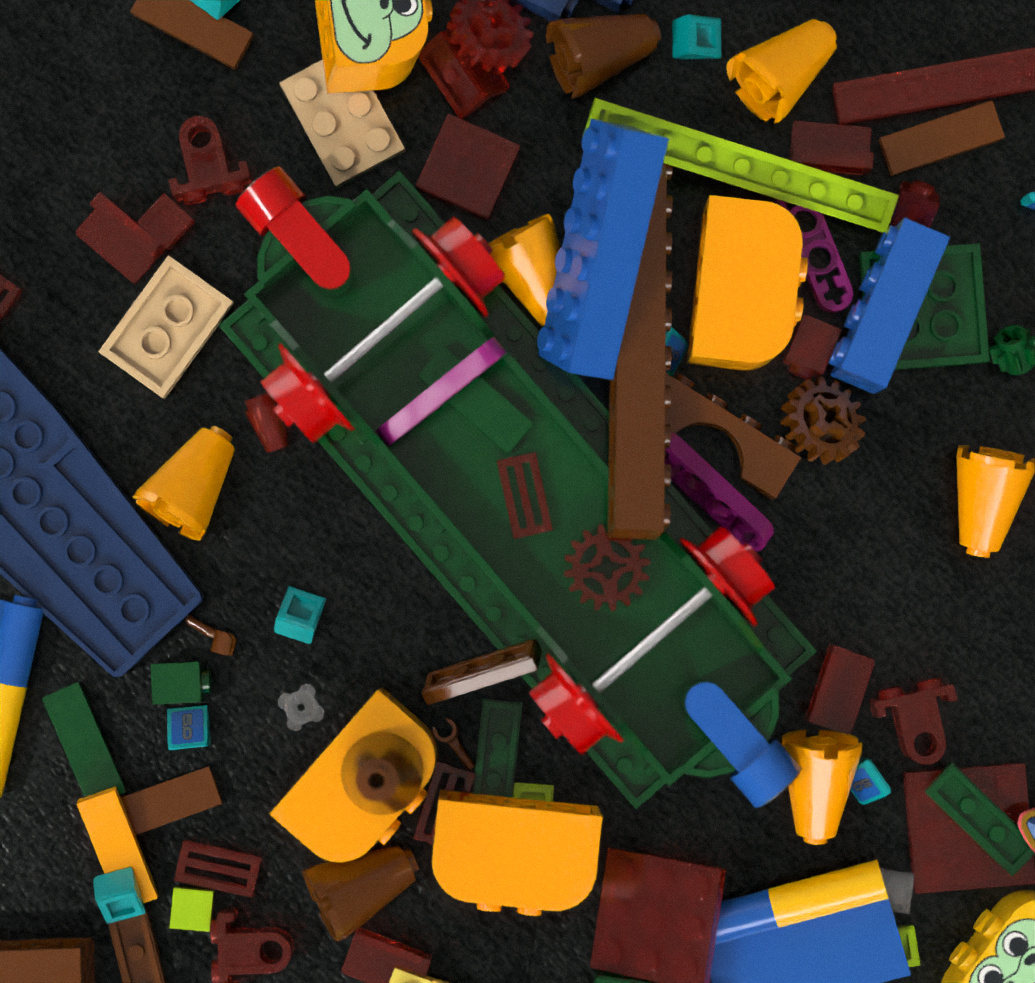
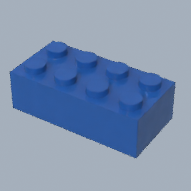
(889, 306)

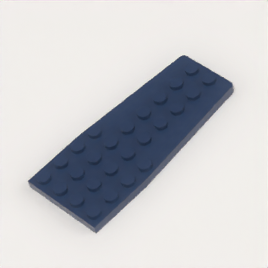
(79, 537)

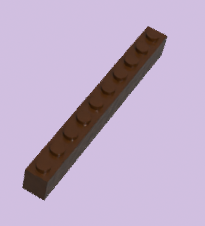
(639, 391)

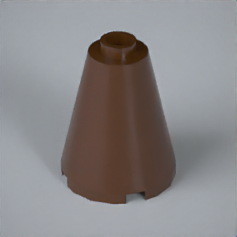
(598, 48)
(394, 760)
(358, 888)

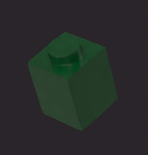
(180, 682)

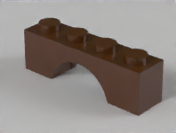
(763, 460)

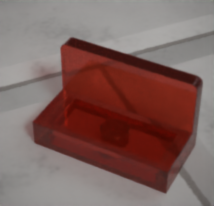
(460, 82)
(832, 147)
(119, 239)
(839, 689)
(375, 956)

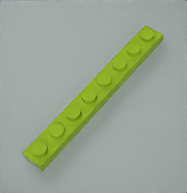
(759, 170)

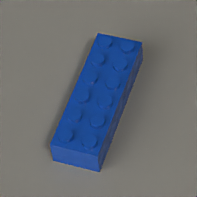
(601, 248)

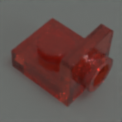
(917, 203)

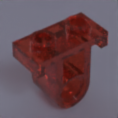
(207, 166)
(916, 713)
(242, 950)

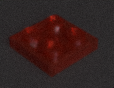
(468, 166)

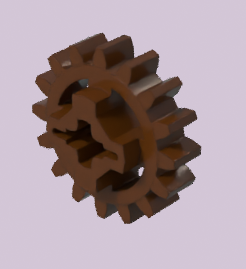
(823, 420)

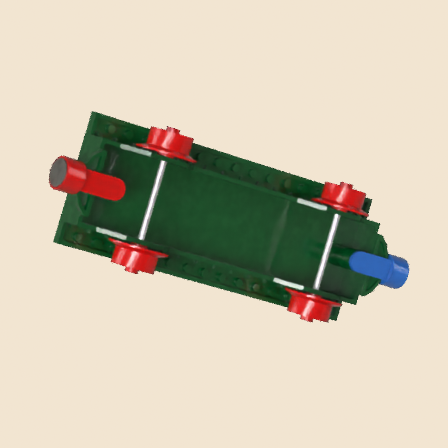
(341, 329)

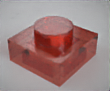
(166, 221)

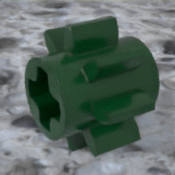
(1014, 350)

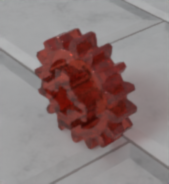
(490, 32)
(609, 586)

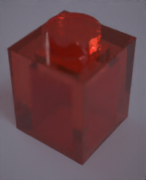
(811, 347)

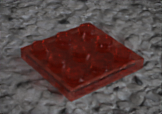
(944, 853)
(657, 918)

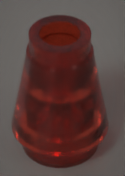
(266, 422)

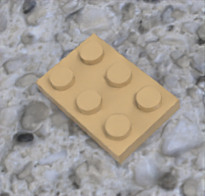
(344, 128)
(166, 327)

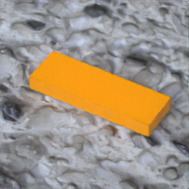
(115, 838)

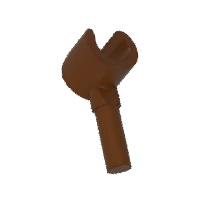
(223, 641)
(455, 744)

